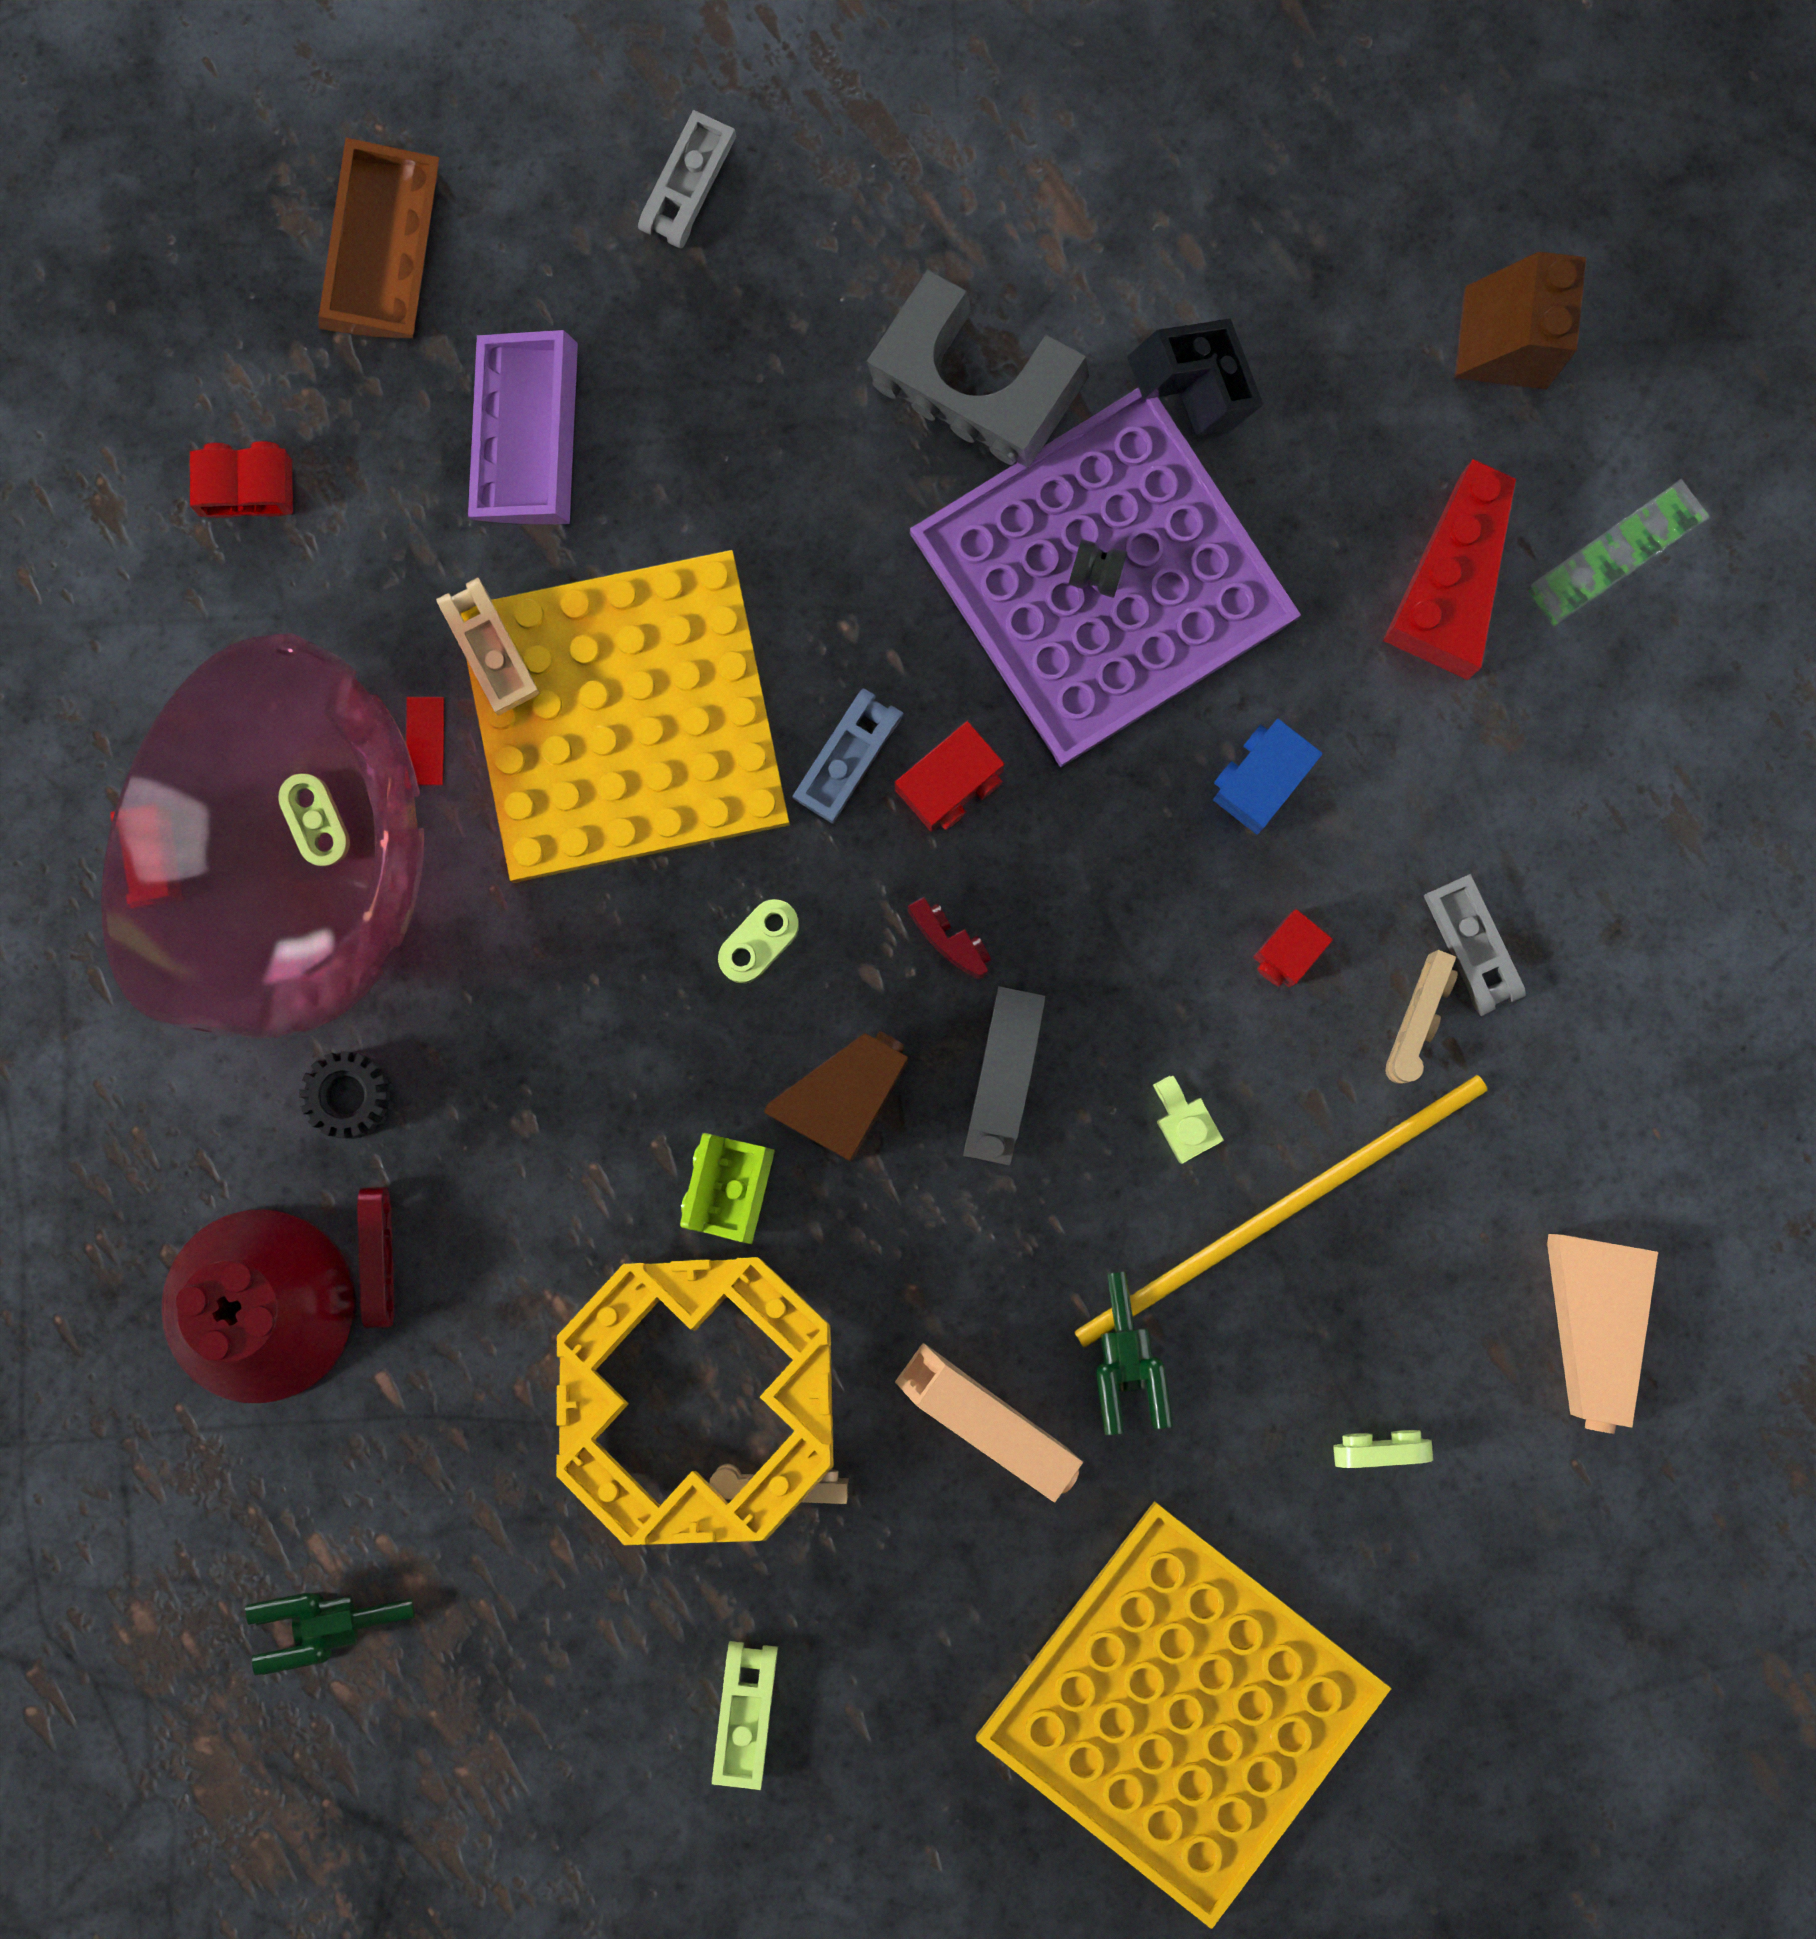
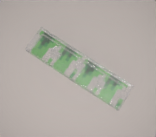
(1617, 552)

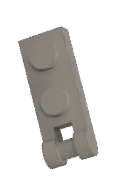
(687, 178)
(1475, 943)

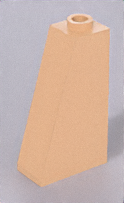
(1602, 1325)
(988, 1423)

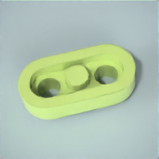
(313, 821)
(761, 943)
(1404, 1448)

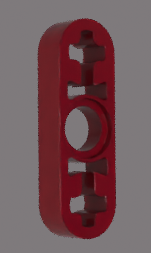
(375, 1257)

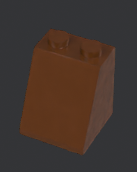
(1522, 321)
(844, 1094)

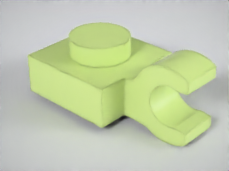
(1187, 1126)

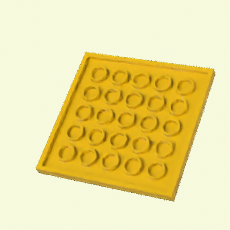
(641, 720)
(1182, 1714)

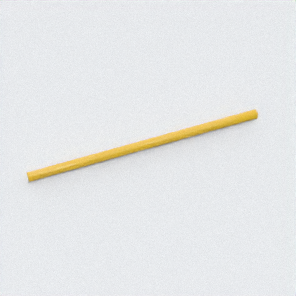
(1288, 1206)

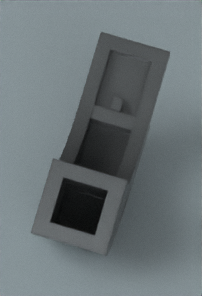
(1004, 1075)

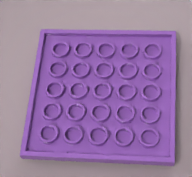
(1184, 600)

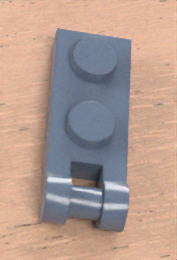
(846, 757)

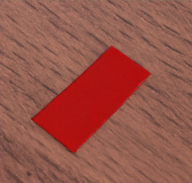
(426, 738)

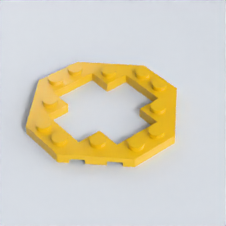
(797, 1395)

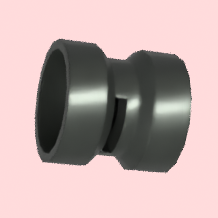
(1097, 568)

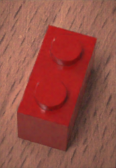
(950, 778)

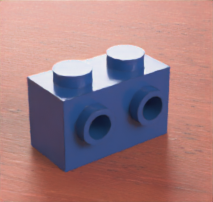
(1266, 776)

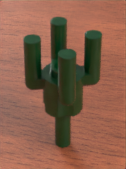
(1129, 1364)
(318, 1627)

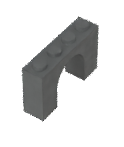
(1009, 421)

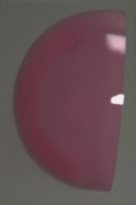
(202, 881)

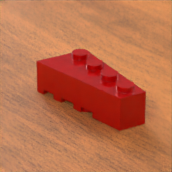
(1455, 583)

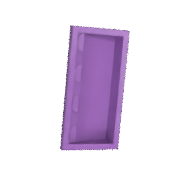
(523, 428)

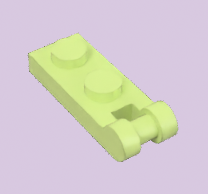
(744, 1718)

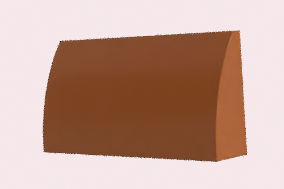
(378, 241)

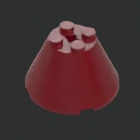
(258, 1306)

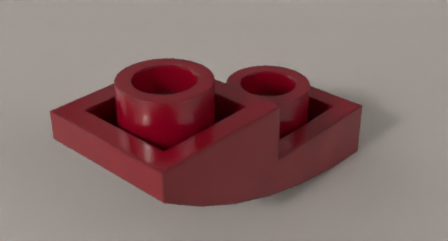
(959, 949)

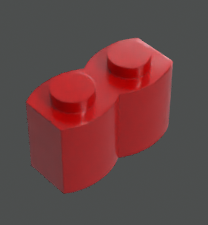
(241, 481)

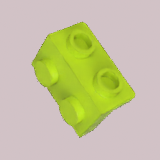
(726, 1188)

